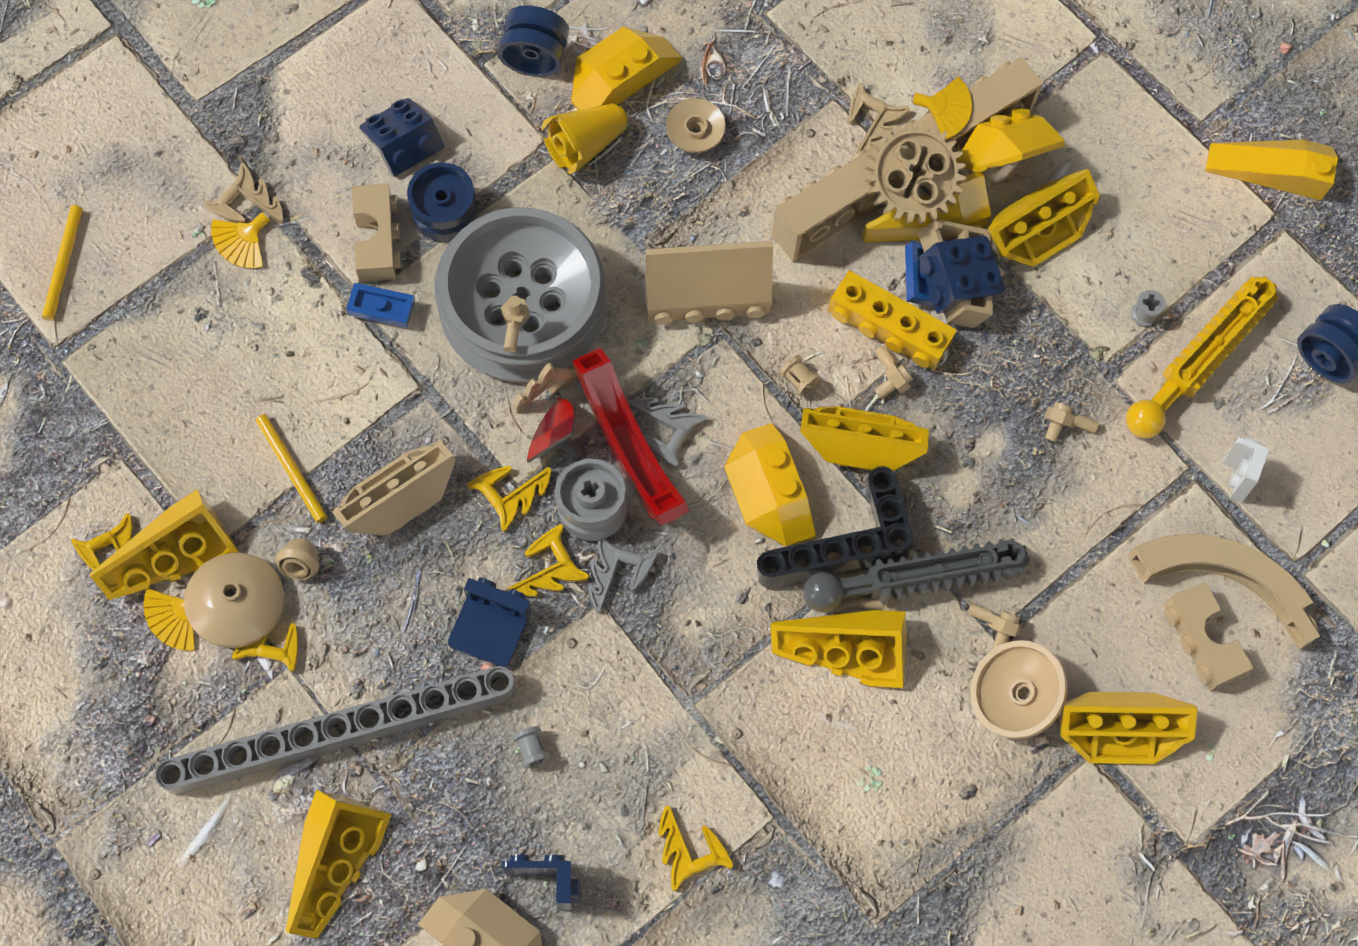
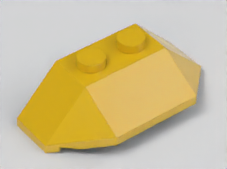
(620, 67)
(1009, 140)
(1045, 219)
(863, 437)
(769, 487)
(1127, 726)

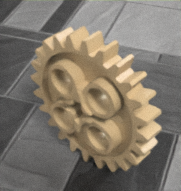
(889, 161)

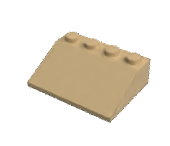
(708, 282)

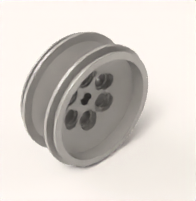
(537, 247)

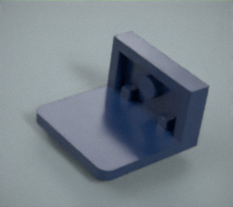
(403, 135)
(960, 272)
(490, 622)
(553, 865)

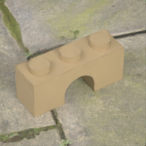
(376, 257)
(1215, 662)

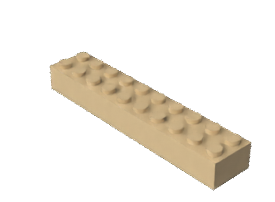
(843, 196)

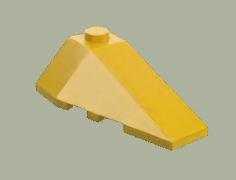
(1284, 165)
(970, 209)
(165, 549)
(856, 644)
(332, 850)

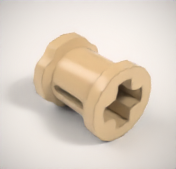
(799, 375)

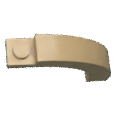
(1234, 562)

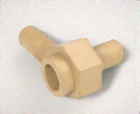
(515, 314)
(897, 378)
(1061, 416)
(1005, 624)

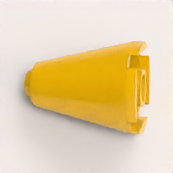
(582, 134)

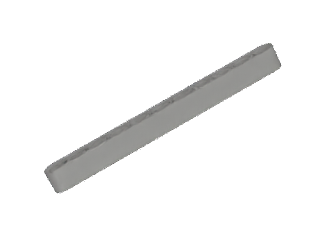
(321, 727)

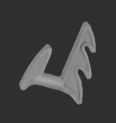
(680, 423)
(610, 557)

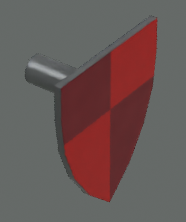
(555, 430)

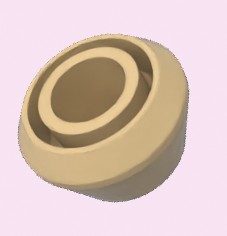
(298, 559)

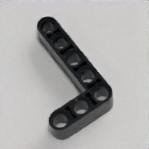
(846, 544)

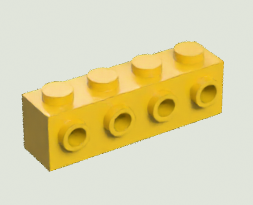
(891, 320)

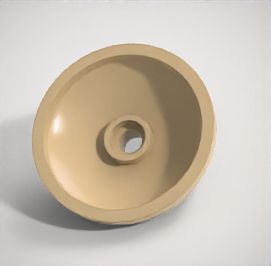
(239, 618)
(1004, 677)

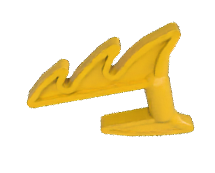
(508, 506)
(118, 536)
(564, 570)
(287, 655)
(683, 866)

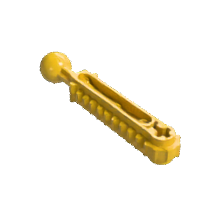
(1204, 354)

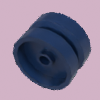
(533, 41)
(441, 200)
(1332, 344)

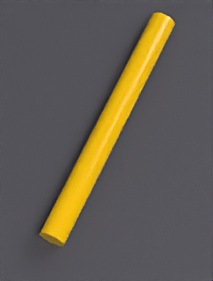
(62, 263)
(291, 468)

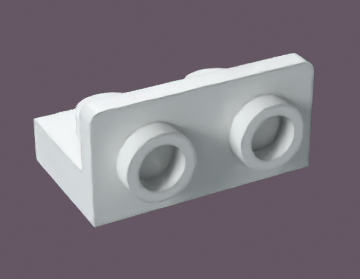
(1247, 459)

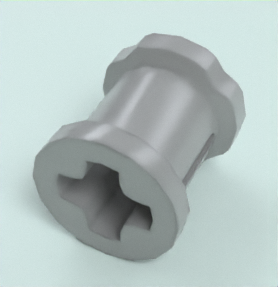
(1148, 308)
(531, 747)

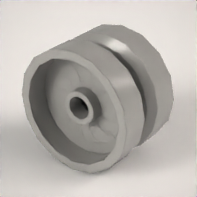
(591, 499)

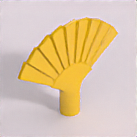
(948, 107)
(239, 241)
(168, 620)

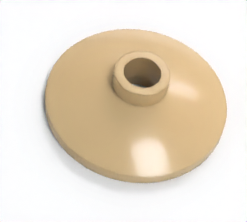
(695, 114)

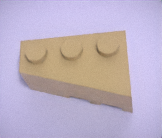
(968, 312)

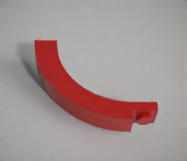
(626, 440)

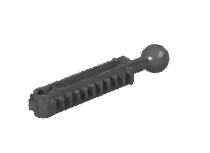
(826, 591)

